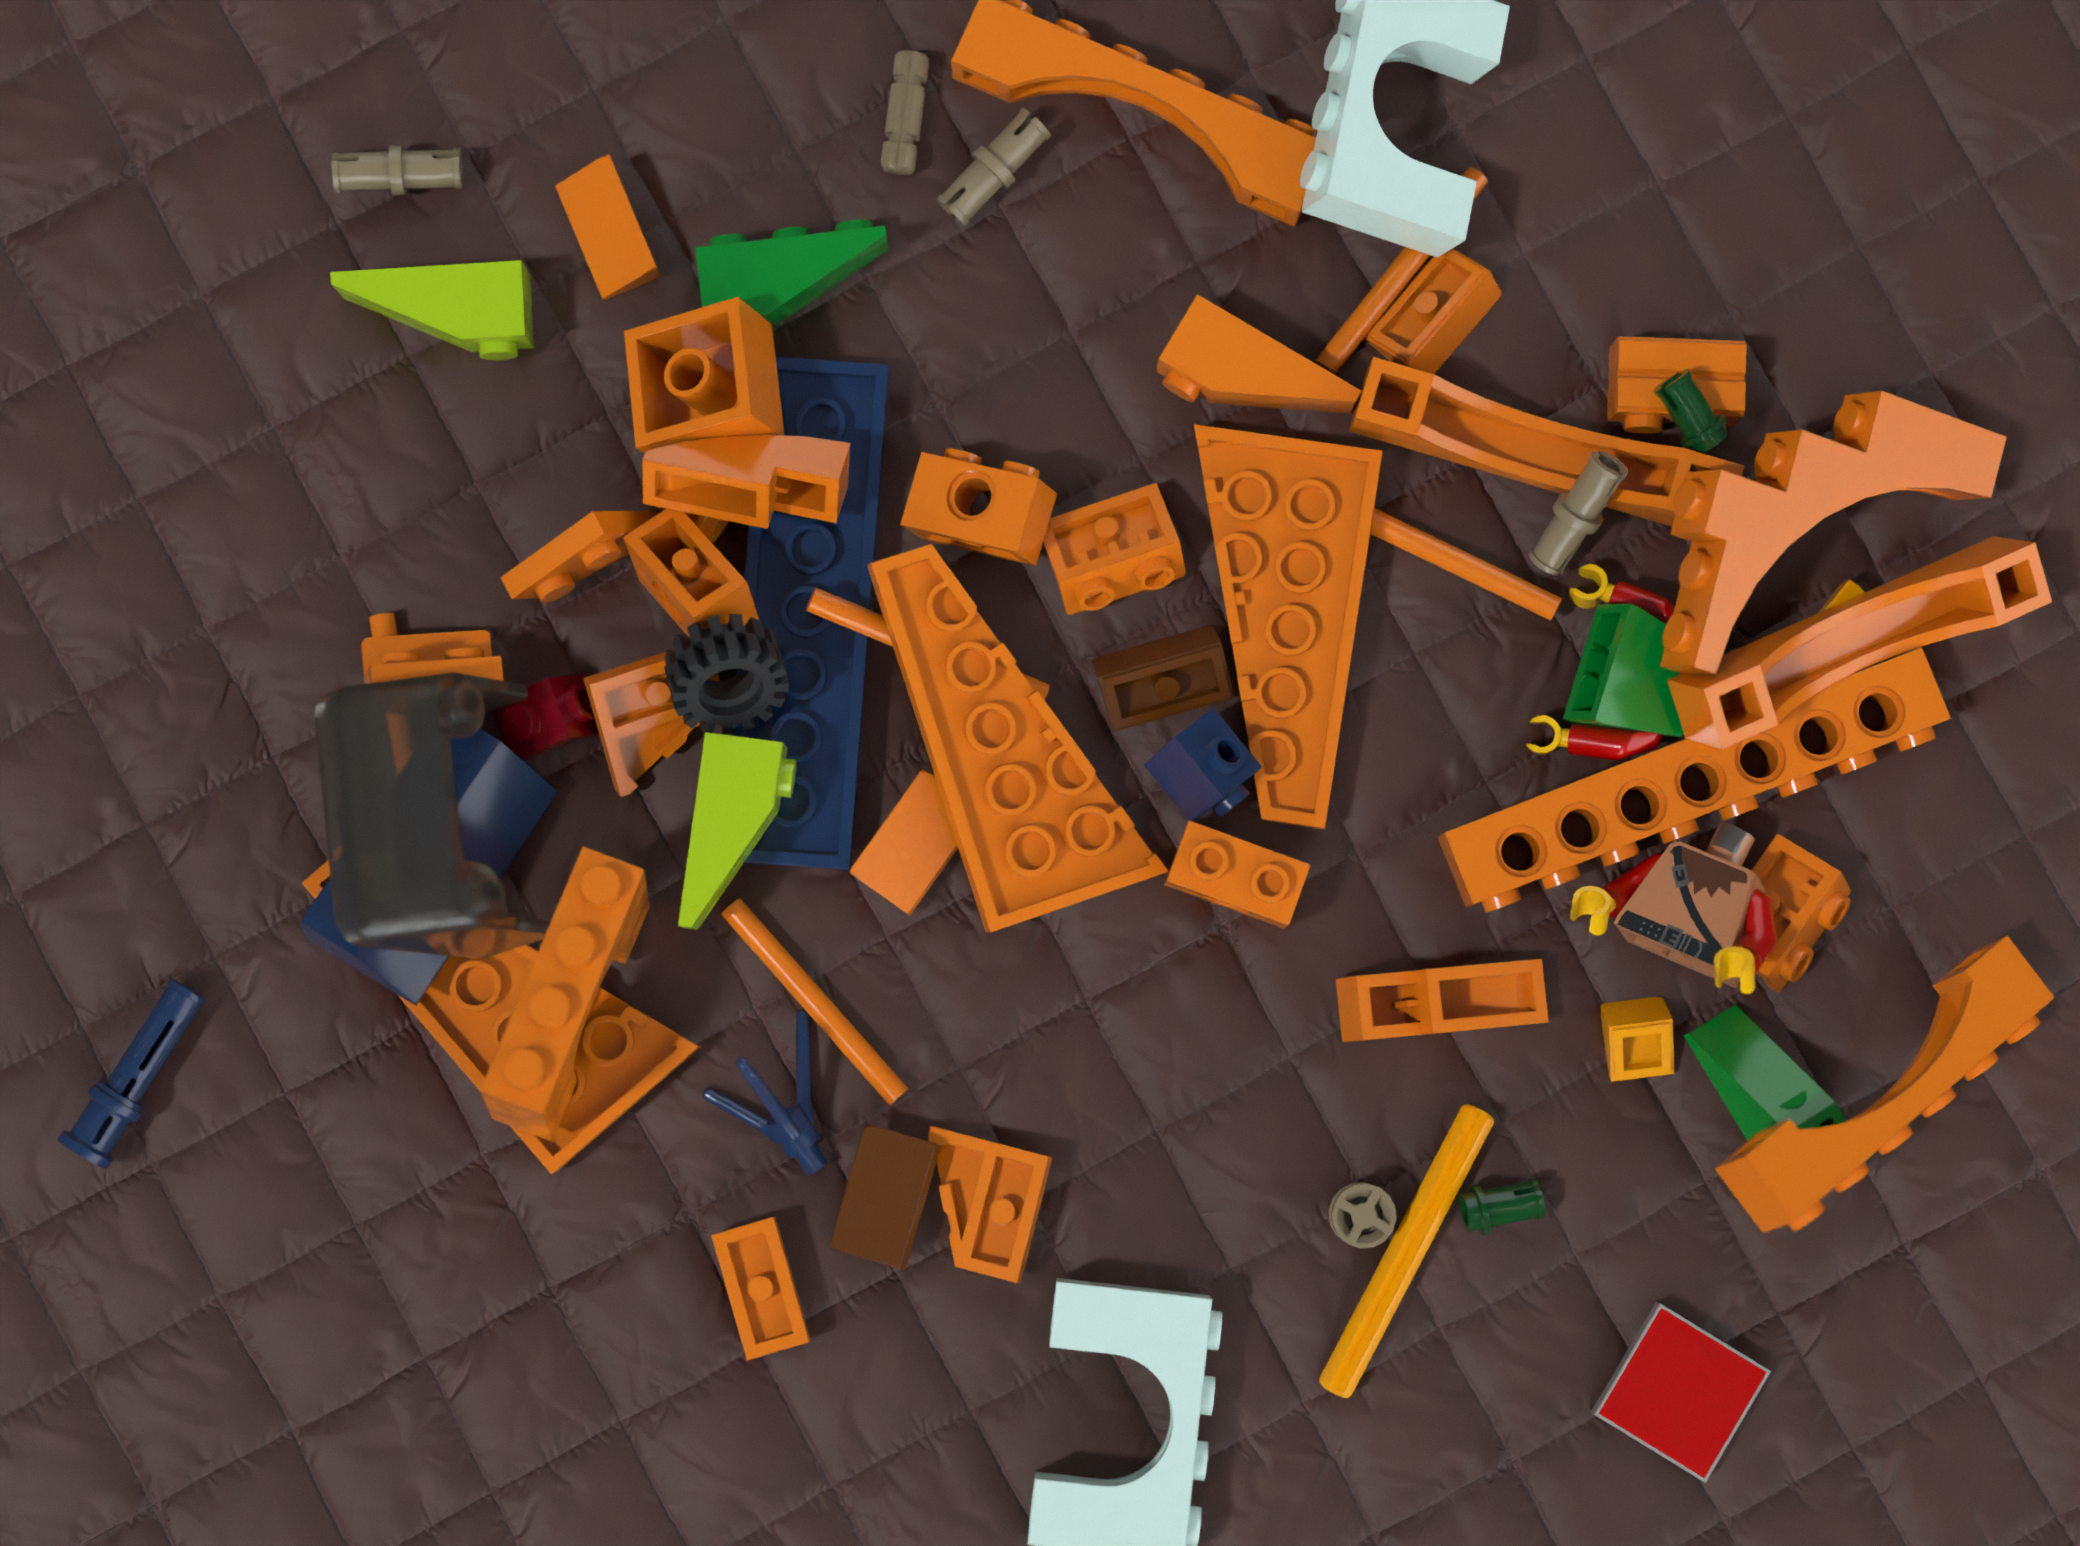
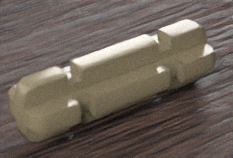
(904, 112)

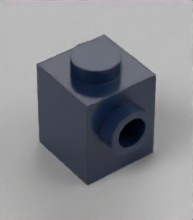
(1204, 767)

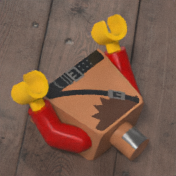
(1691, 908)

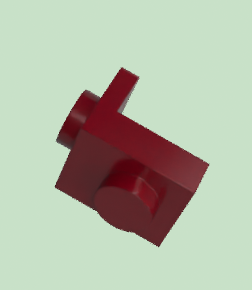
(549, 717)

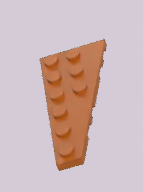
(1291, 568)
(1011, 777)
(616, 1058)

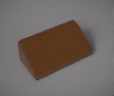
(1163, 678)
(885, 1196)

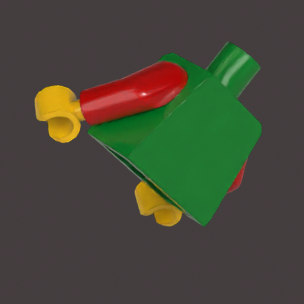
(1619, 691)

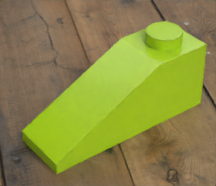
(467, 305)
(733, 808)

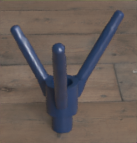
(788, 1126)

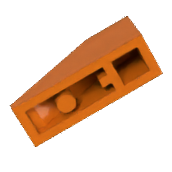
(1239, 365)

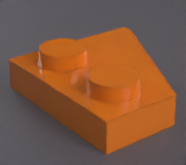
(574, 555)
(636, 718)
(990, 1201)

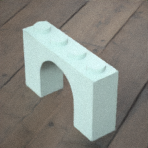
(1355, 169)
(1171, 1339)

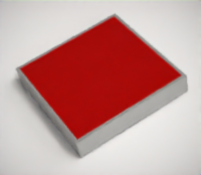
(1680, 1391)

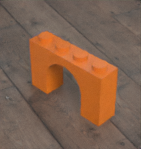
(591, 927)

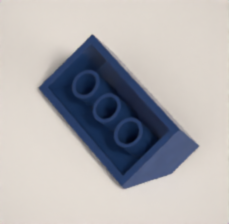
(497, 810)

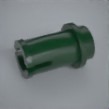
(1691, 412)
(1501, 1205)

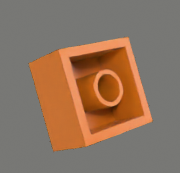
(703, 376)

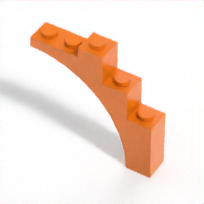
(1800, 479)

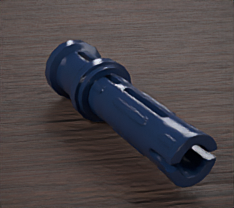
(117, 1100)

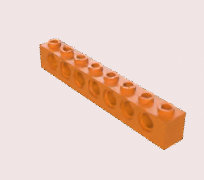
(1899, 685)

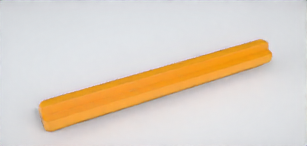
(1406, 1251)

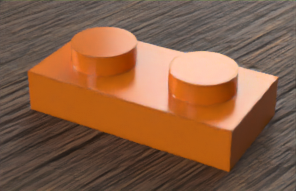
(761, 1288)

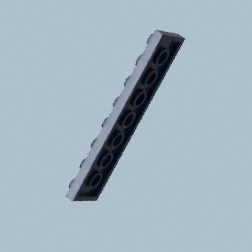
(821, 658)

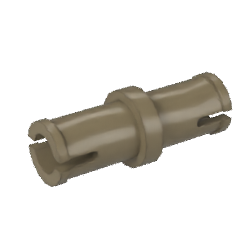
(993, 167)
(397, 170)
(1578, 513)

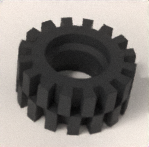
(721, 649)

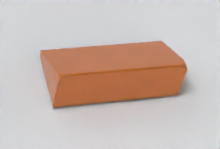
(607, 229)
(1435, 312)
(909, 846)

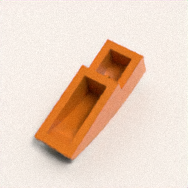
(749, 477)
(1441, 1000)

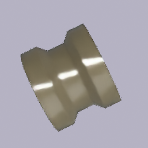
(1371, 1220)

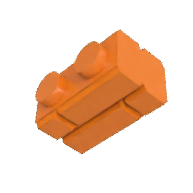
(1643, 363)

